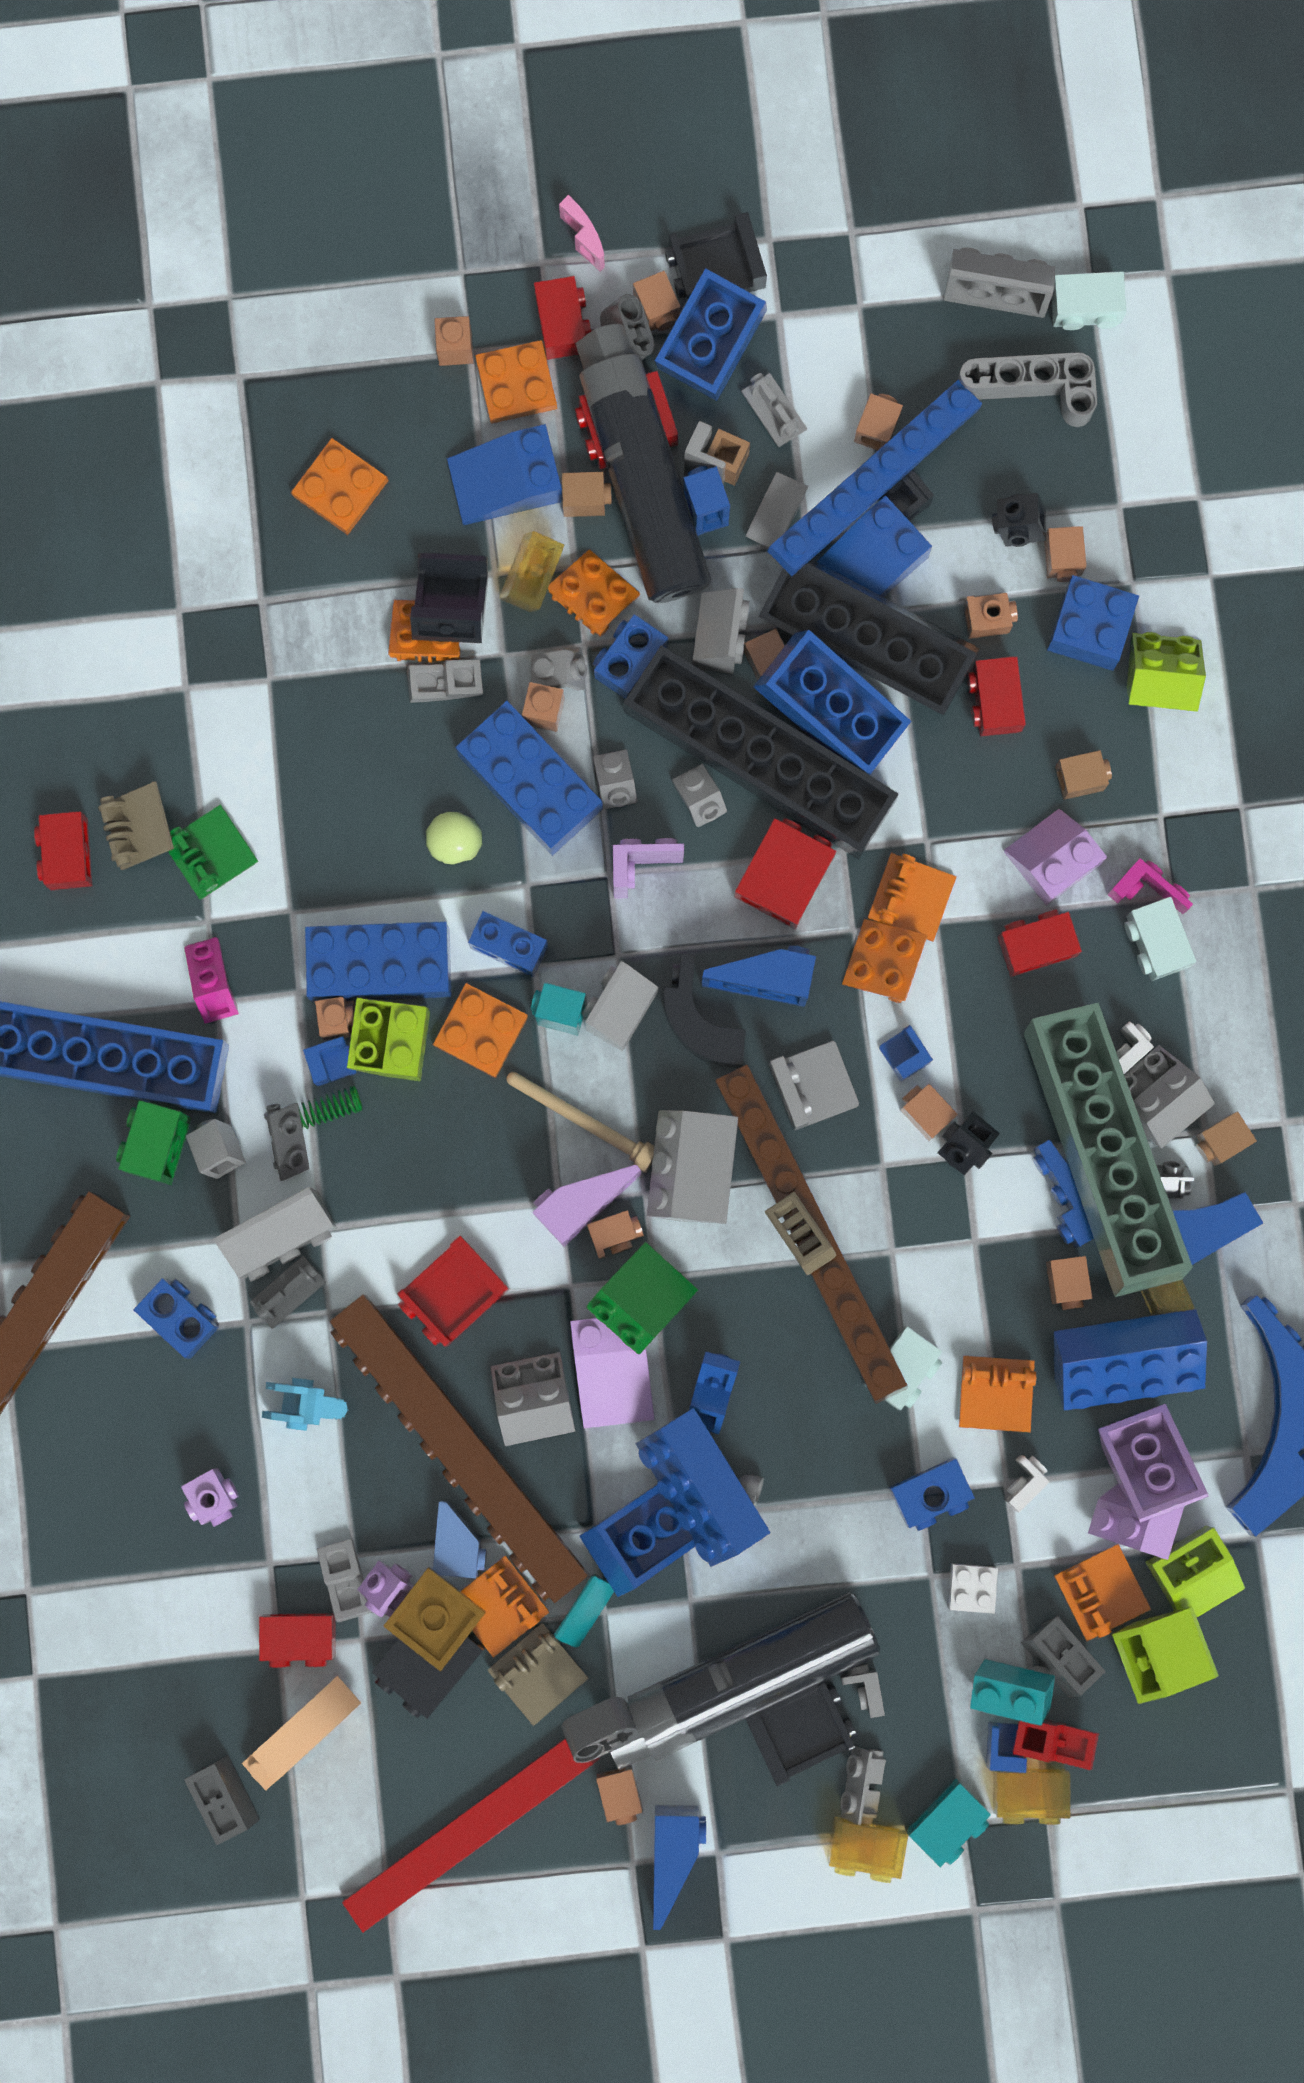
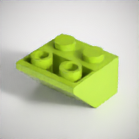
(1165, 671)
(388, 1039)
(1197, 1572)
(1165, 1654)

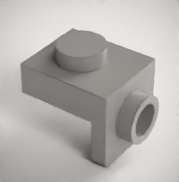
(559, 669)
(615, 779)
(700, 795)

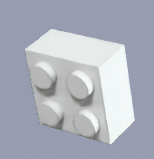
(972, 1588)

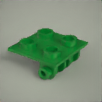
(210, 852)

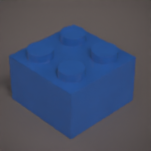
(1093, 623)

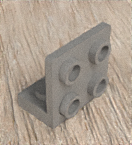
(813, 1085)

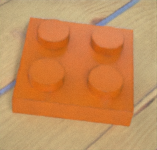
(516, 382)
(339, 486)
(480, 1030)

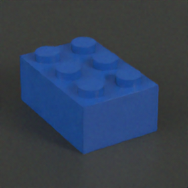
(711, 334)

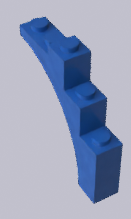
(1201, 1229)
(1280, 1474)

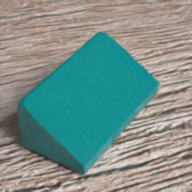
(584, 1611)

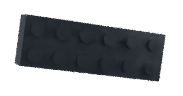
(872, 634)

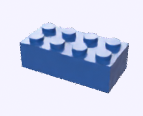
(832, 702)
(529, 778)
(378, 961)
(1130, 1359)
(702, 1488)

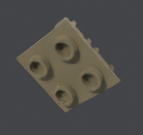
(136, 826)
(537, 1674)

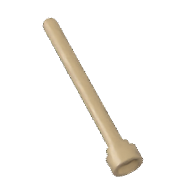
(639, 1152)

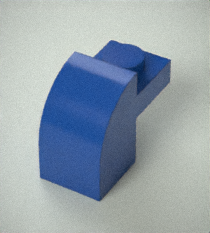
(714, 1389)

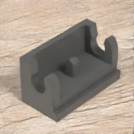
(1064, 1657)
(222, 1800)

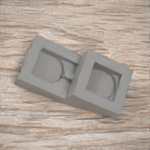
(777, 509)
(444, 681)
(343, 1578)

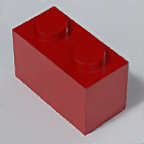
(560, 316)
(997, 696)
(64, 851)
(1039, 943)
(297, 1638)

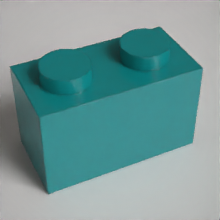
(559, 1008)
(1012, 1692)
(949, 1824)

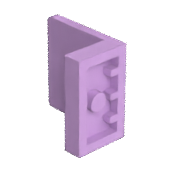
(633, 852)

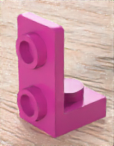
(1152, 875)
(210, 980)

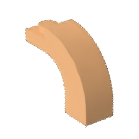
(301, 1733)

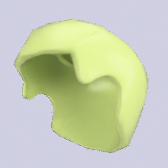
(453, 838)

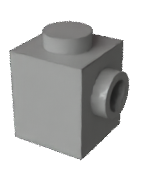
(215, 1148)

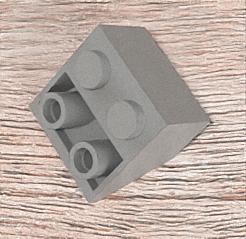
(718, 626)
(620, 1005)
(1166, 1095)
(532, 1399)

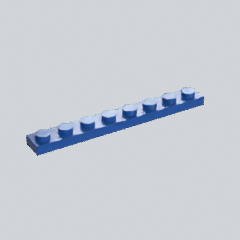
(874, 478)

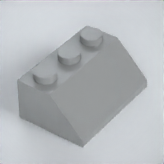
(1000, 282)
(692, 1166)
(276, 1234)

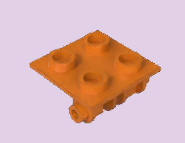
(592, 592)
(404, 648)
(912, 896)
(884, 960)
(997, 1393)
(1102, 1592)
(508, 1605)

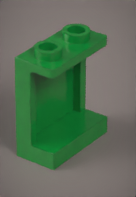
(641, 1298)

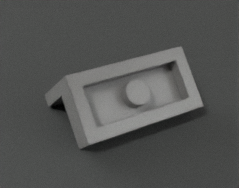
(697, 450)

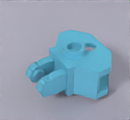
(304, 1404)

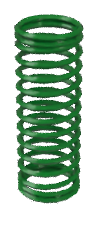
(356, 1101)

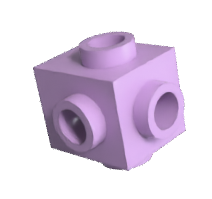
(198, 1492)
(385, 1588)

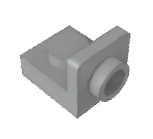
(870, 1694)

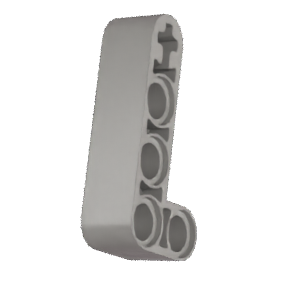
(1028, 385)

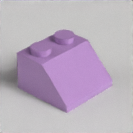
(1055, 855)
(1118, 1523)

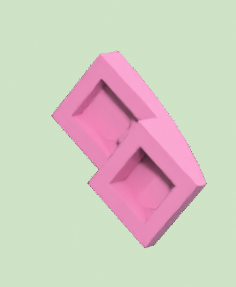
(586, 239)

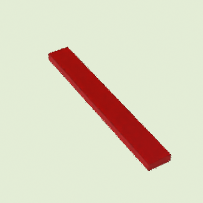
(463, 1835)

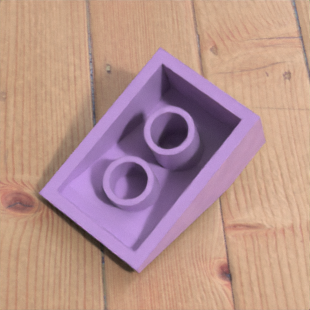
(579, 1203)
(609, 1377)
(1151, 1463)

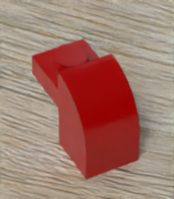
(1056, 1743)

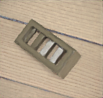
(817, 1257)

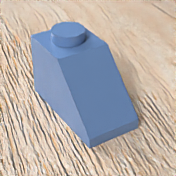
(456, 1545)

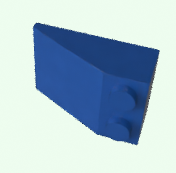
(506, 476)
(878, 549)
(772, 976)
(637, 1541)
(675, 1851)

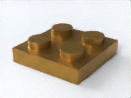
(434, 1619)

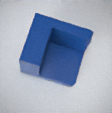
(905, 1053)
(328, 1061)
(1000, 1748)

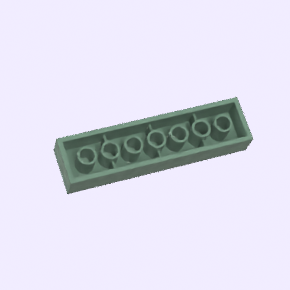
(1107, 1150)

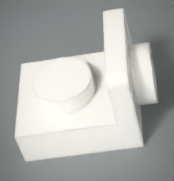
(1141, 1046)
(1023, 1489)

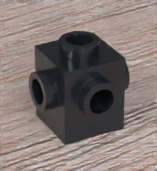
(1020, 519)
(968, 1143)

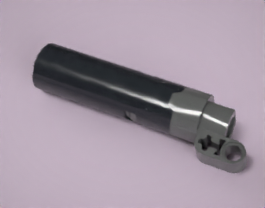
(640, 453)
(726, 1686)

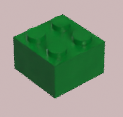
(153, 1142)

